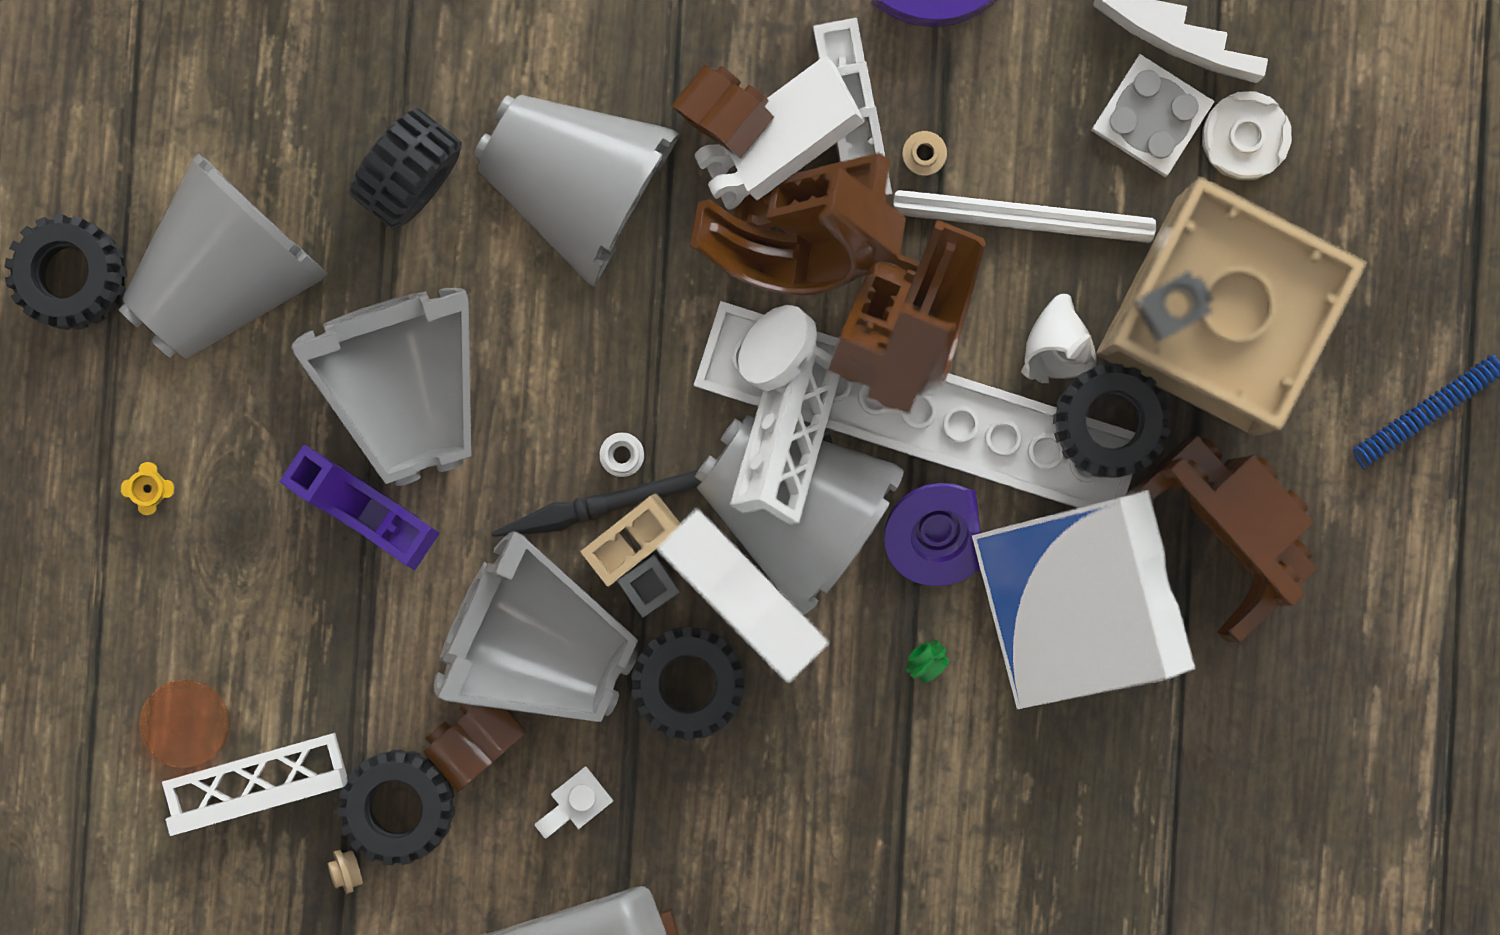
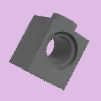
(1159, 320)

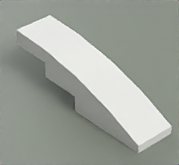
(1164, 27)
(843, 46)

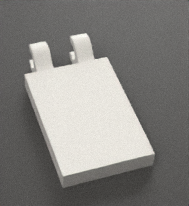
(808, 119)

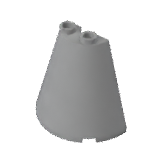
(572, 173)
(212, 266)
(399, 380)
(835, 520)
(533, 641)

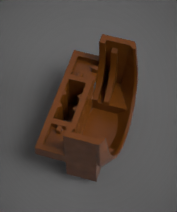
(832, 226)
(910, 319)
(1249, 516)

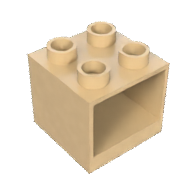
(1270, 308)

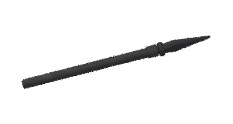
(562, 515)

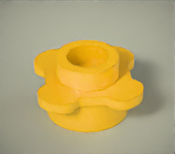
(134, 488)

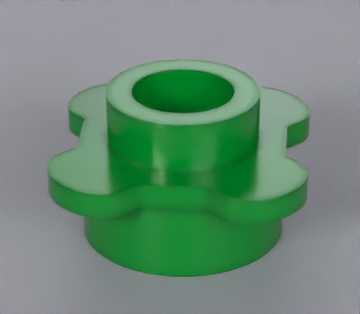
(927, 661)

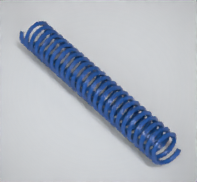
(1443, 408)

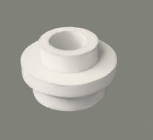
(607, 454)

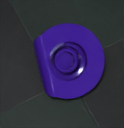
(932, 534)

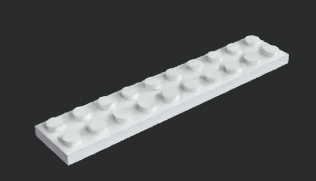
(953, 426)

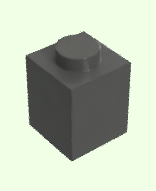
(649, 586)

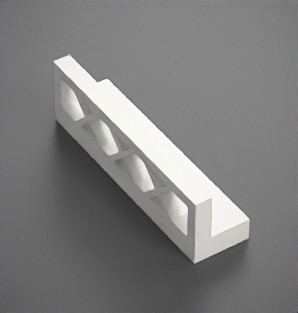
(775, 426)
(256, 801)

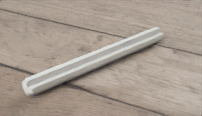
(1025, 216)

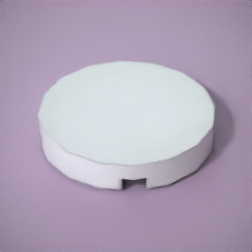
(1246, 135)
(777, 347)

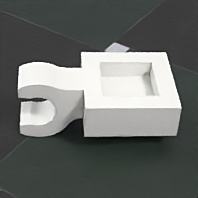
(578, 800)

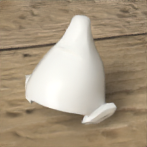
(1058, 344)

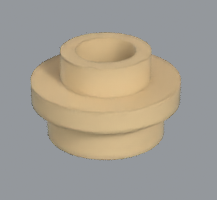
(919, 166)
(345, 871)

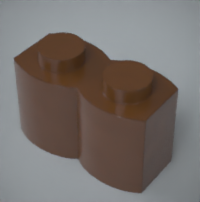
(723, 109)
(472, 742)

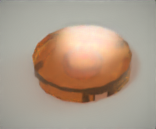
(184, 723)

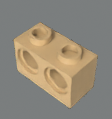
(631, 539)

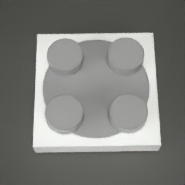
(1152, 115)

